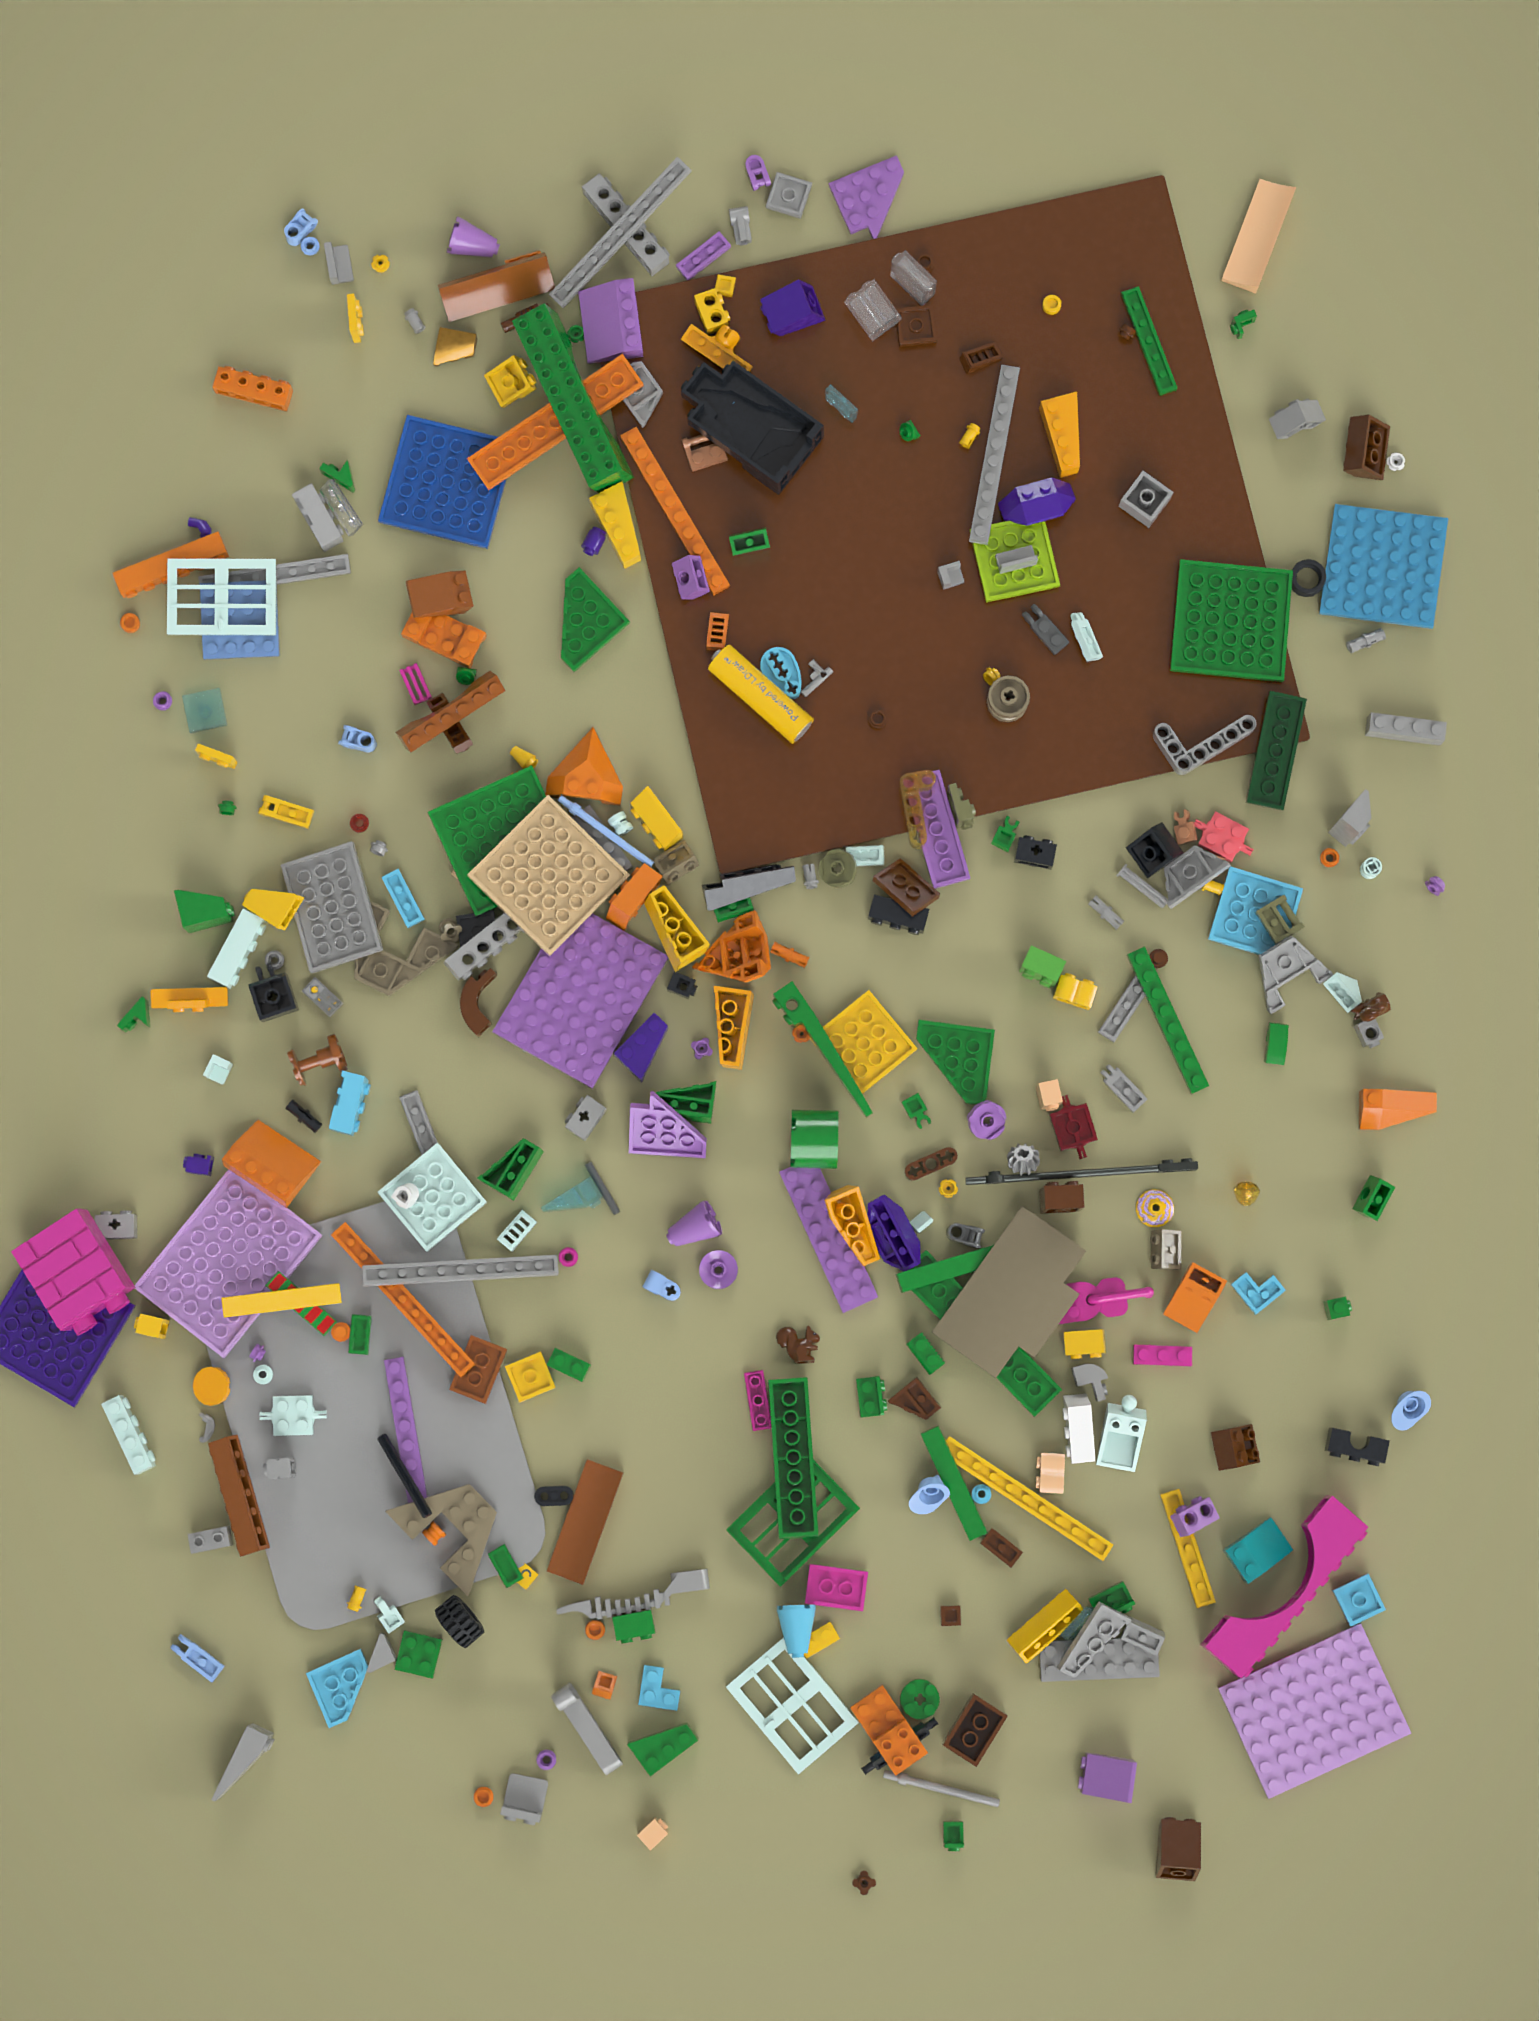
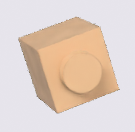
(653, 1833)

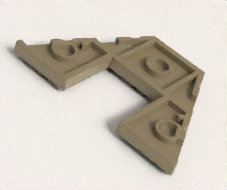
(389, 973)
(468, 1513)

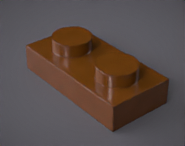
(1001, 1547)

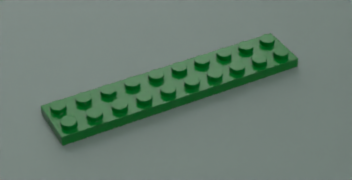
(1020, 1374)

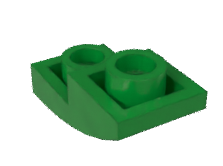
(1276, 1043)

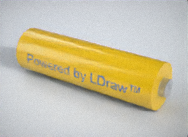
(760, 693)

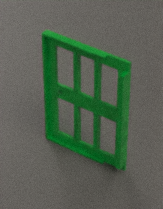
(814, 1543)

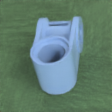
(301, 224)
(354, 738)
(659, 1284)

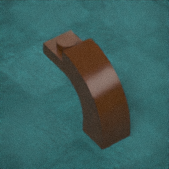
(455, 734)
(469, 1002)

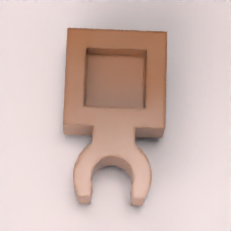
(1186, 830)

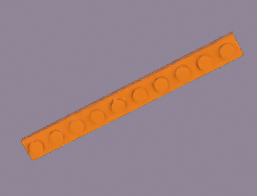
(673, 508)
(406, 1303)

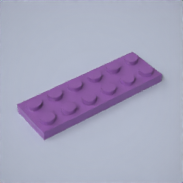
(943, 847)

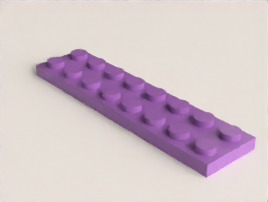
(842, 1268)

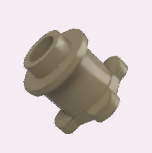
(449, 930)

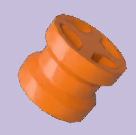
(434, 1533)

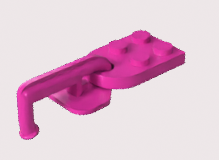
(1107, 1297)

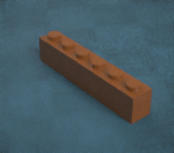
(238, 1495)

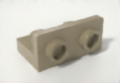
(676, 862)
(1165, 1249)

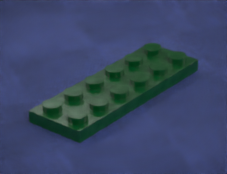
(1276, 750)

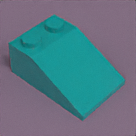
(1258, 1550)

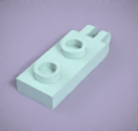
(1085, 637)

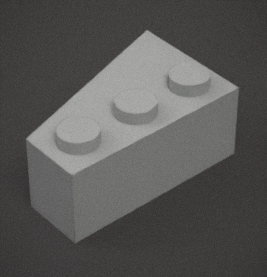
(318, 517)

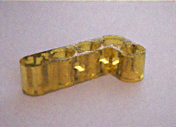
(915, 811)

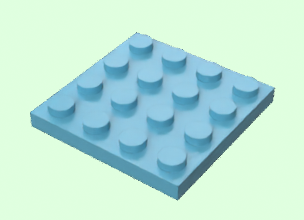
(1241, 897)

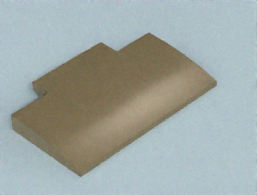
(1013, 1295)

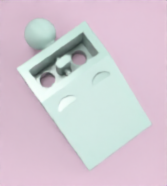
(1122, 1435)

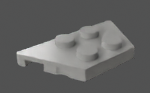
(646, 398)
(1191, 873)

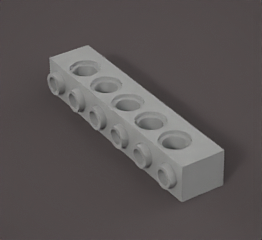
(651, 262)
(461, 970)

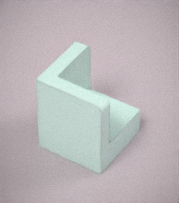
(218, 1069)

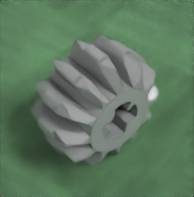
(1023, 1159)

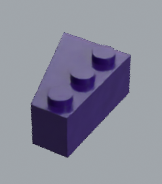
(642, 1046)

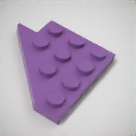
(867, 195)
(663, 1131)

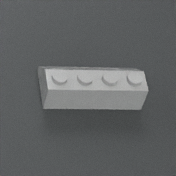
(1353, 821)

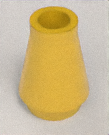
(523, 757)

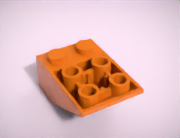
(1194, 1297)

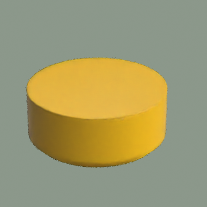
(1051, 304)

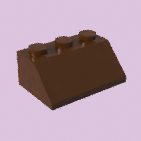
(1366, 447)

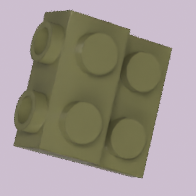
(962, 811)

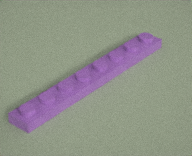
(405, 1422)

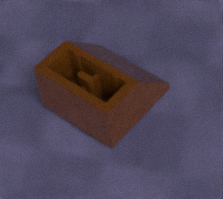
(1235, 1447)

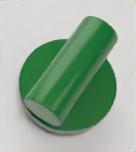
(908, 431)
(466, 675)

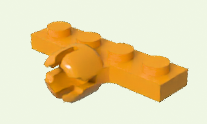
(716, 348)

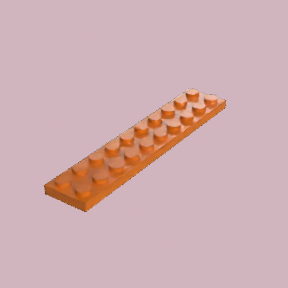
(542, 429)

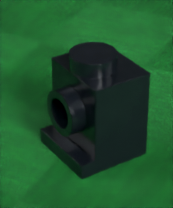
(678, 979)

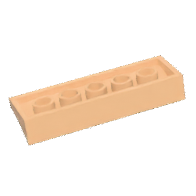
(1258, 235)

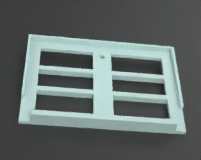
(221, 596)
(786, 1709)

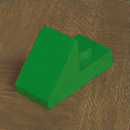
(342, 477)
(138, 1011)

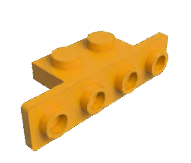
(189, 998)

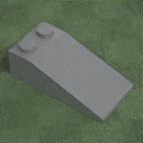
(250, 1748)

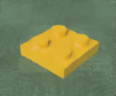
(355, 314)
(530, 1377)

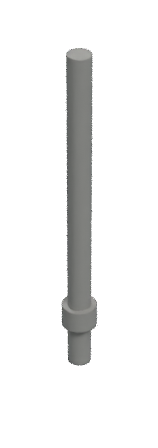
(904, 1779)

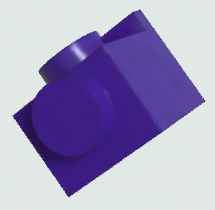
(198, 1164)

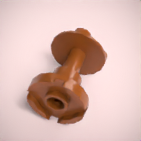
(325, 1057)

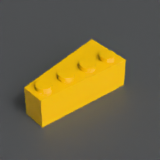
(675, 929)

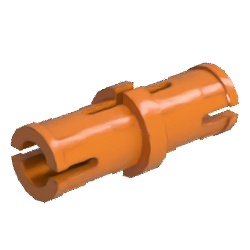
(789, 954)

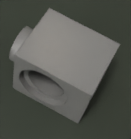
(1365, 1041)

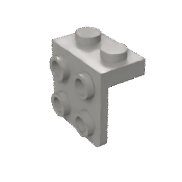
(524, 1798)

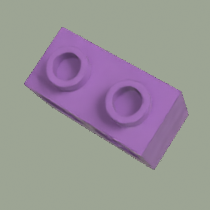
(1195, 1519)

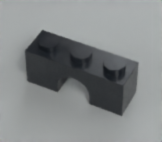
(1339, 1444)

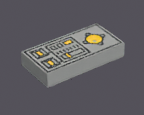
(322, 997)

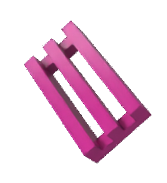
(409, 669)

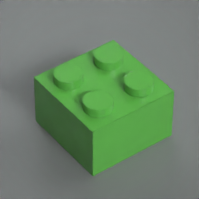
(1042, 967)

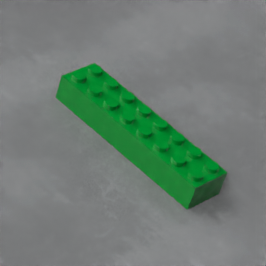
(793, 1458)

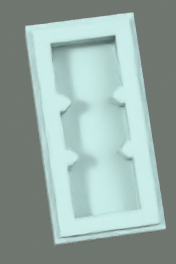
(867, 855)

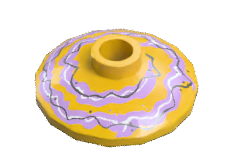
(1148, 1215)

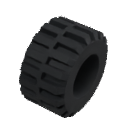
(459, 1621)

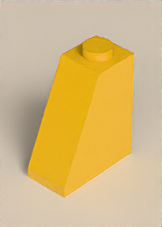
(273, 906)

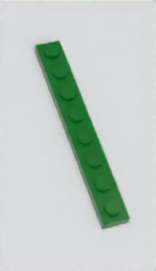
(1167, 1020)

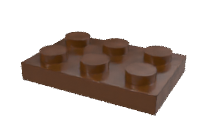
(906, 887)

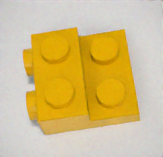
(510, 380)

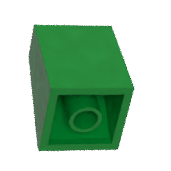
(202, 910)

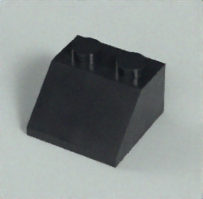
(1154, 850)

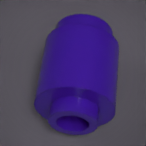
(593, 541)

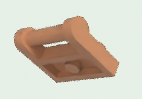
(703, 456)

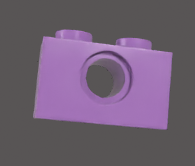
(690, 577)

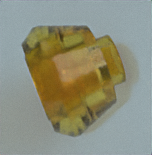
(1246, 1193)

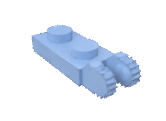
(199, 1659)

